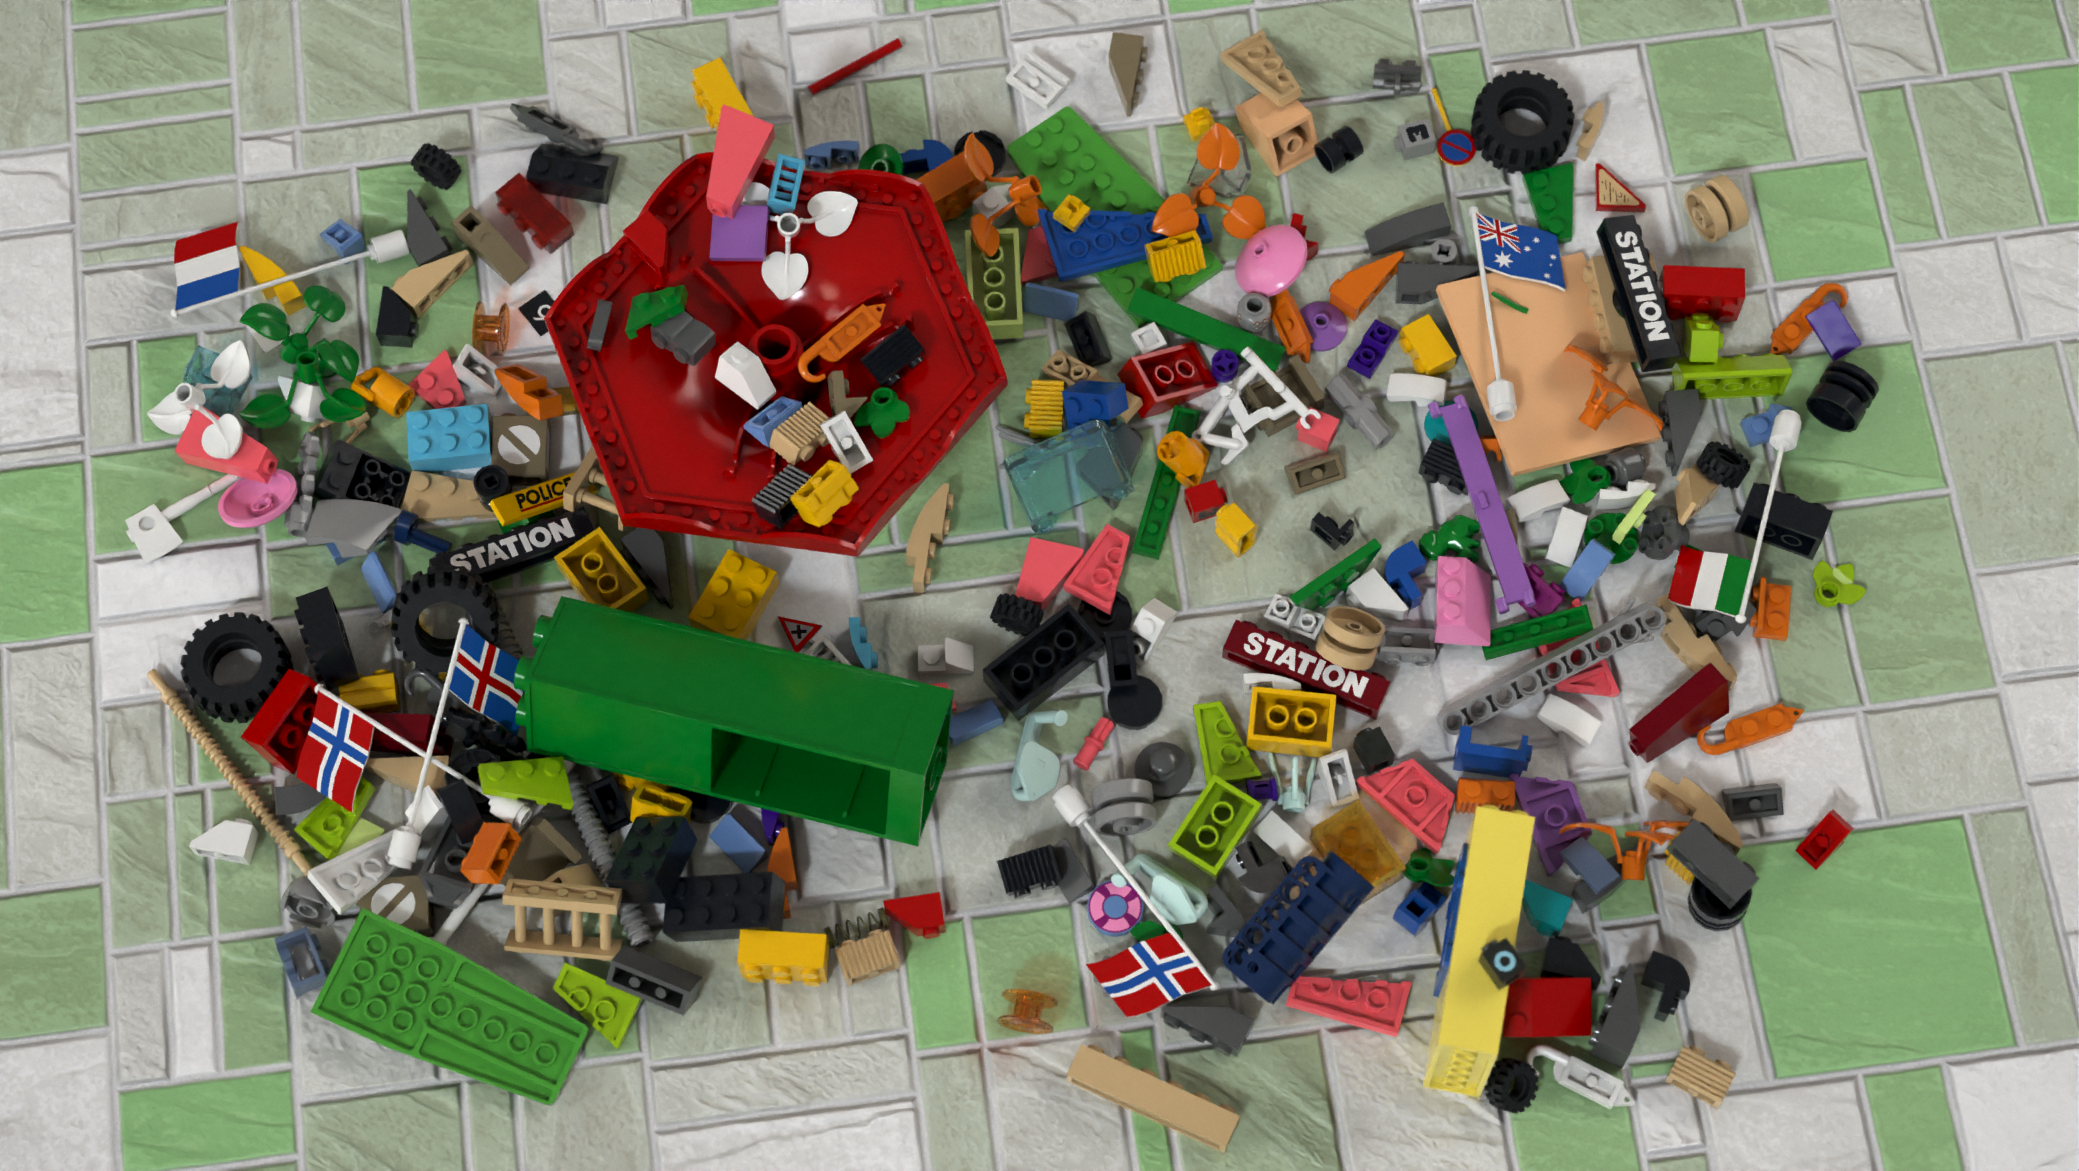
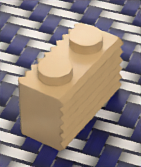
(800, 435)
(867, 957)
(1701, 1076)

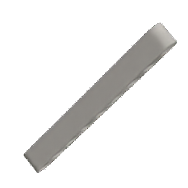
(1565, 668)

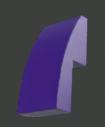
(1372, 349)
(772, 825)

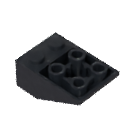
(360, 476)

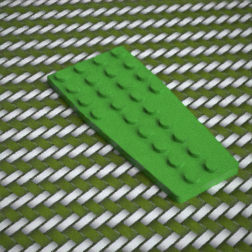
(1078, 162)
(448, 1011)

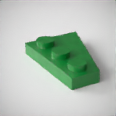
(1552, 199)

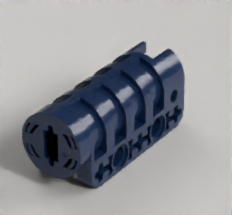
(1301, 929)

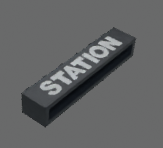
(1638, 293)
(518, 549)

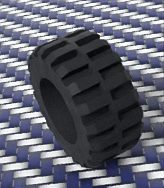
(1527, 93)
(436, 587)
(217, 641)

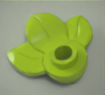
(1836, 582)

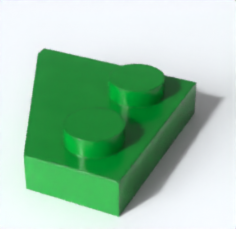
(655, 308)

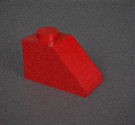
(650, 241)
(918, 914)

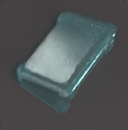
(1068, 473)

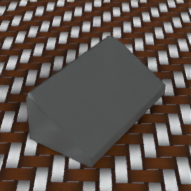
(1753, 801)
(1076, 880)

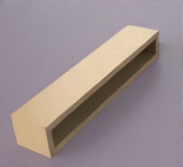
(1152, 1097)

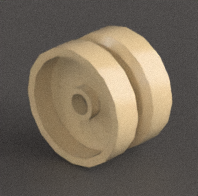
(1716, 208)
(1350, 638)

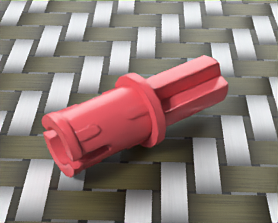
(1093, 743)

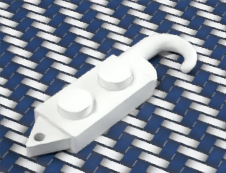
(1583, 1078)

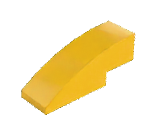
(265, 271)

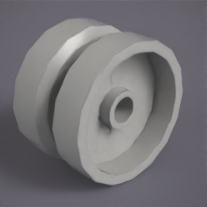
(1123, 807)

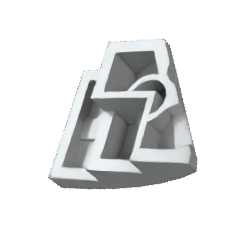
(350, 524)

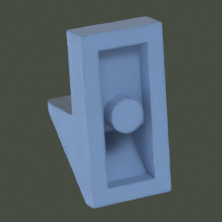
(343, 239)
(1759, 427)

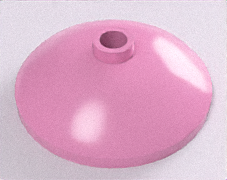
(1271, 260)
(257, 503)

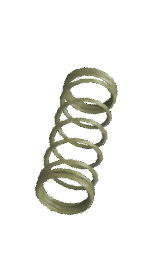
(830, 937)

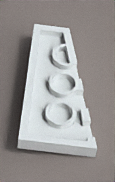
(353, 873)

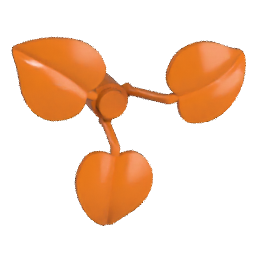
(1022, 193)
(1176, 215)
(1597, 410)
(1634, 861)

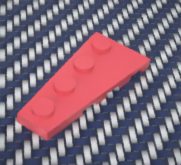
(1362, 1004)

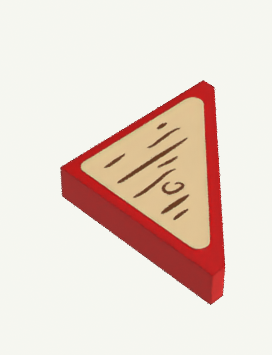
(1613, 195)

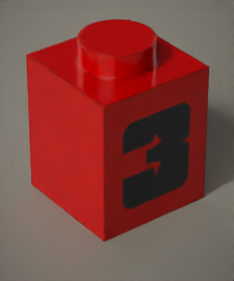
(1204, 500)

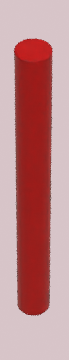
(855, 66)

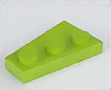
(602, 1005)

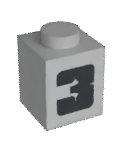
(1415, 139)

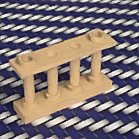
(577, 488)
(562, 897)

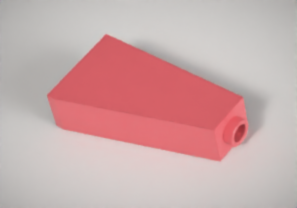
(737, 156)
(249, 462)

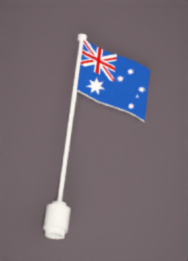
(1519, 254)

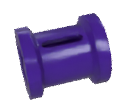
(1262, 789)

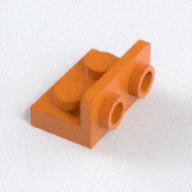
(1772, 612)

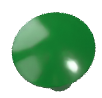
(1602, 529)

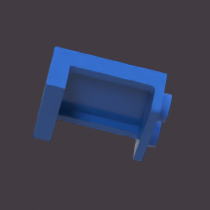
(1490, 759)

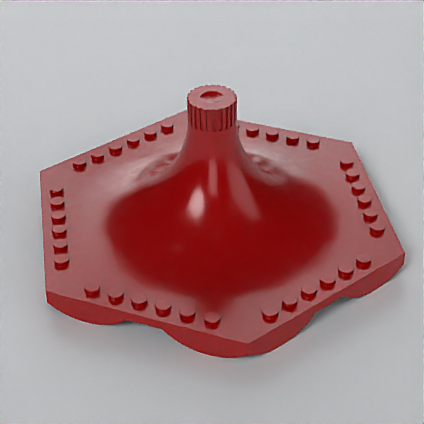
(677, 434)

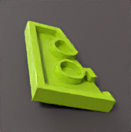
(1221, 746)
(529, 779)
(331, 823)

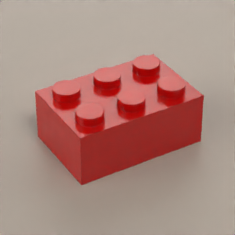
(1702, 290)
(284, 721)

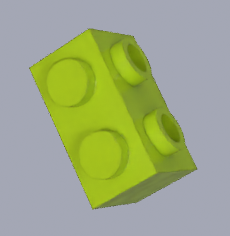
(1701, 338)

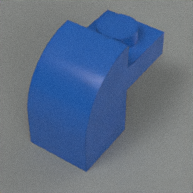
(926, 159)
(1401, 568)
(1419, 908)

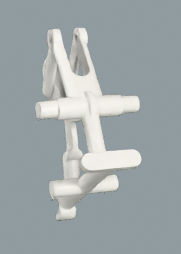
(1230, 397)

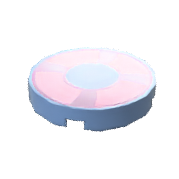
(1114, 909)

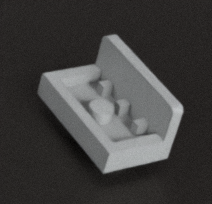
(1407, 645)

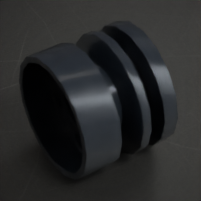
(1842, 396)
(467, 765)
(1712, 915)

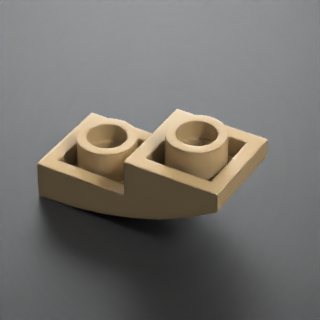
(1592, 121)

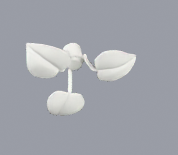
(832, 217)
(174, 411)

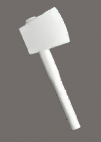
(152, 529)

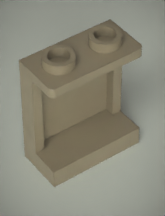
(1263, 395)
(540, 853)

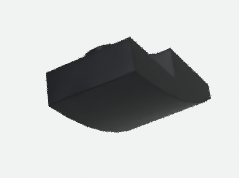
(461, 810)

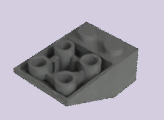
(1617, 1034)

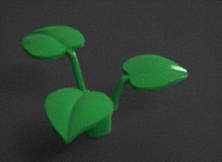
(270, 323)
(272, 411)

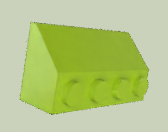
(1734, 376)

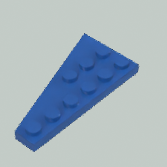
(1103, 241)

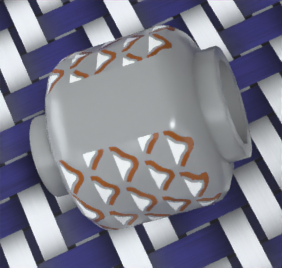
(1253, 312)

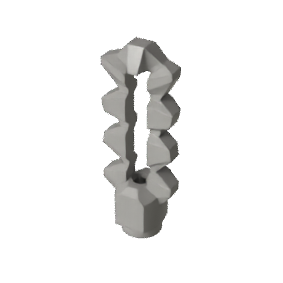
(301, 511)

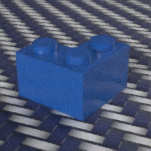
(1094, 401)

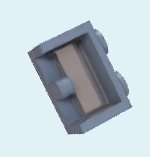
(301, 960)

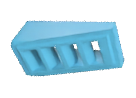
(779, 201)

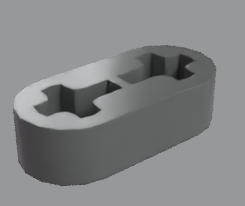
(599, 325)

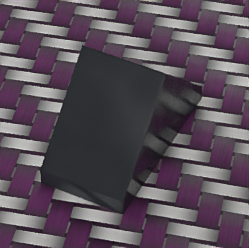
(609, 803)

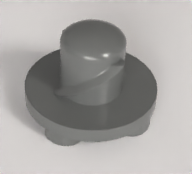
(1662, 533)
(1164, 767)

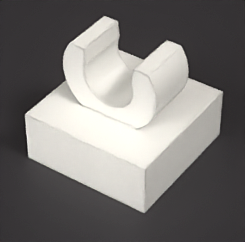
(1148, 339)

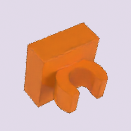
(1490, 443)

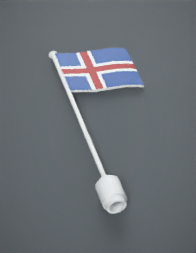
(485, 682)

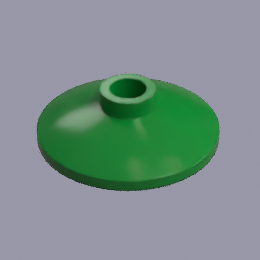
(882, 157)

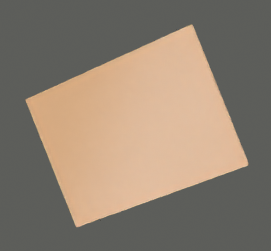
(1546, 379)

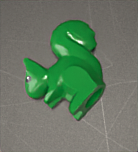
(1454, 536)

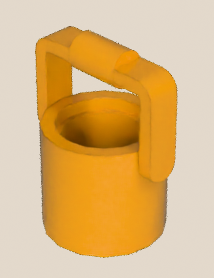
(386, 391)
(1184, 457)

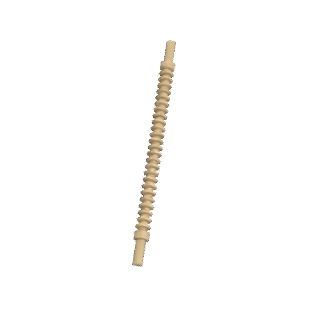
(171, 697)

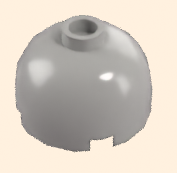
(307, 904)

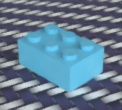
(450, 438)

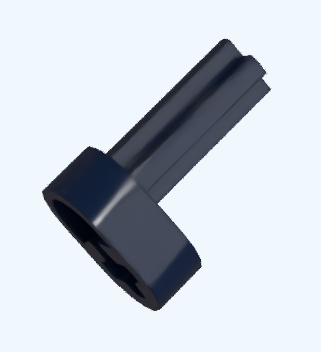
(407, 532)

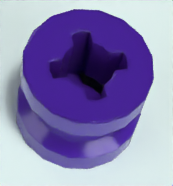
(1226, 360)

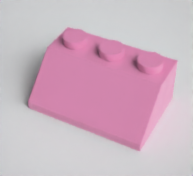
(1461, 603)

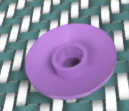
(1327, 335)

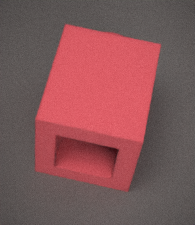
(1321, 431)

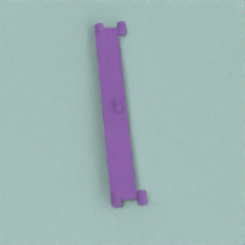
(1486, 503)

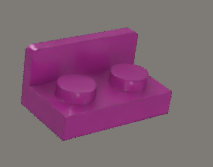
(1546, 594)

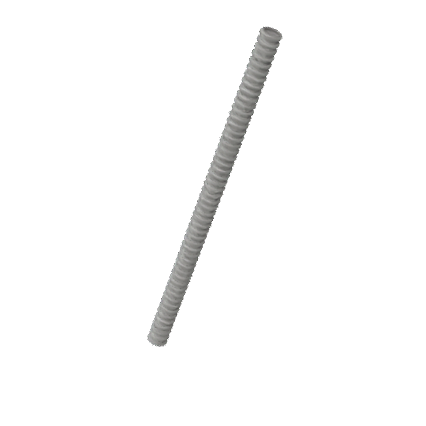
(586, 817)

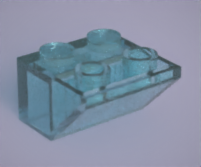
(219, 400)

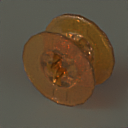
(491, 328)
(1027, 1011)

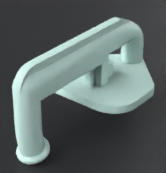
(1035, 766)
(1169, 891)

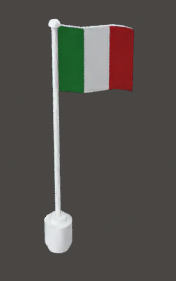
(1723, 580)

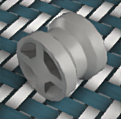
(1443, 245)

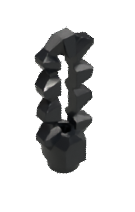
(462, 724)

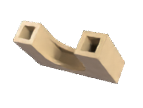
(1612, 328)

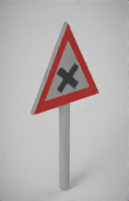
(800, 633)

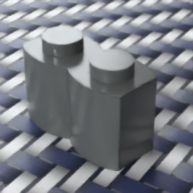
(684, 337)

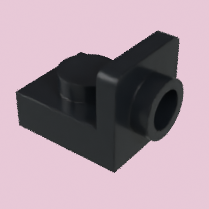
(1329, 532)

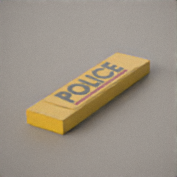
(532, 500)

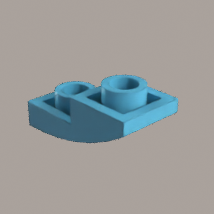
(862, 649)

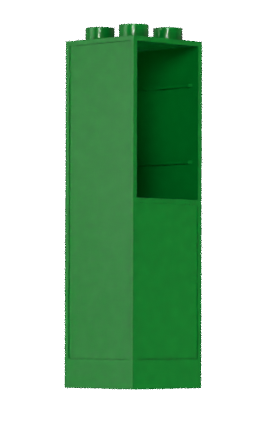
(735, 719)

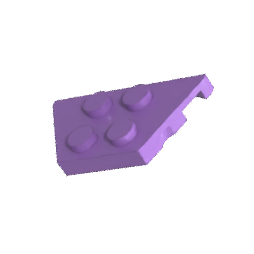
(1553, 806)

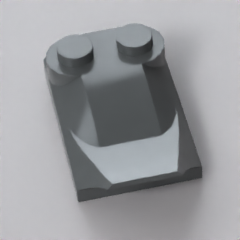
(441, 869)

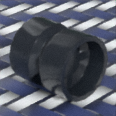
(1337, 150)
(491, 483)

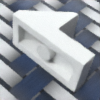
(846, 442)
(950, 658)

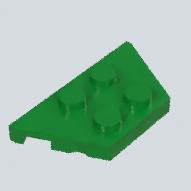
(1336, 579)

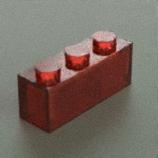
(534, 214)

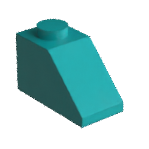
(1545, 908)

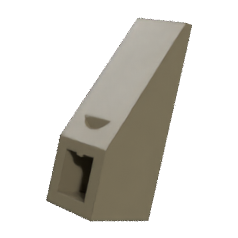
(1125, 59)
(489, 245)

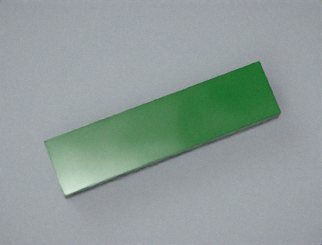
(1538, 632)

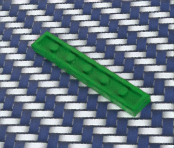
(1202, 328)
(1163, 492)

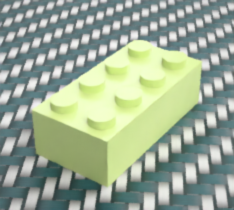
(996, 284)

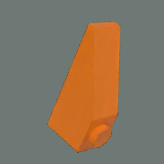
(1362, 285)

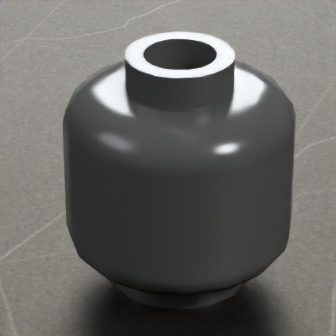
(1625, 466)

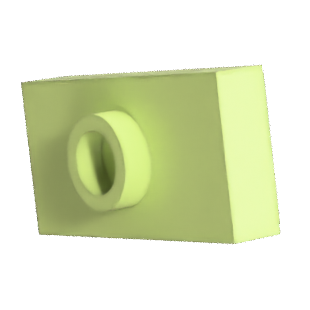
(1634, 517)

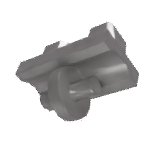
(1397, 77)

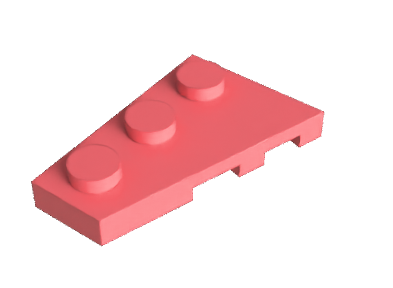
(1100, 570)

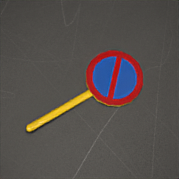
(1454, 146)

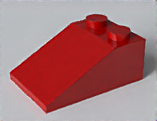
(1167, 378)
(1548, 1007)

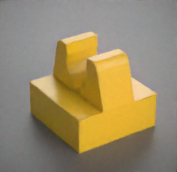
(1198, 123)
(1071, 212)

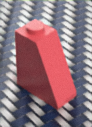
(1046, 570)

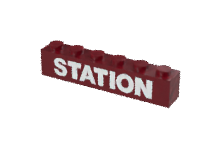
(1273, 655)

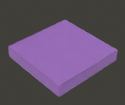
(741, 237)

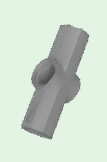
(1359, 411)

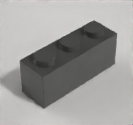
(1713, 863)
(653, 980)

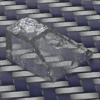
(1228, 182)

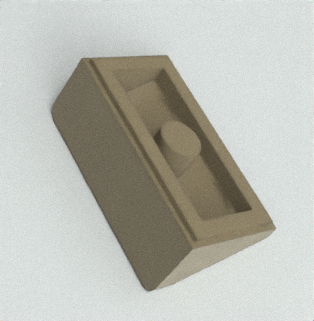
(1315, 472)

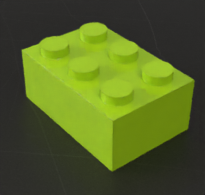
(1215, 827)

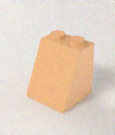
(1279, 134)

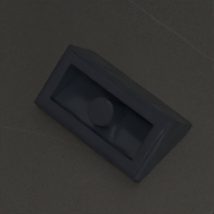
(1088, 339)

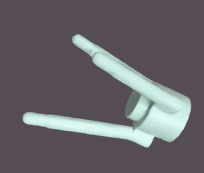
(1293, 798)

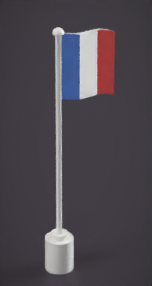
(210, 267)

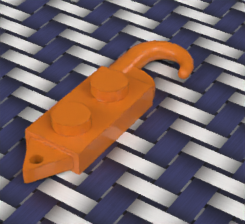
(1291, 325)
(1796, 327)
(842, 338)
(1752, 729)

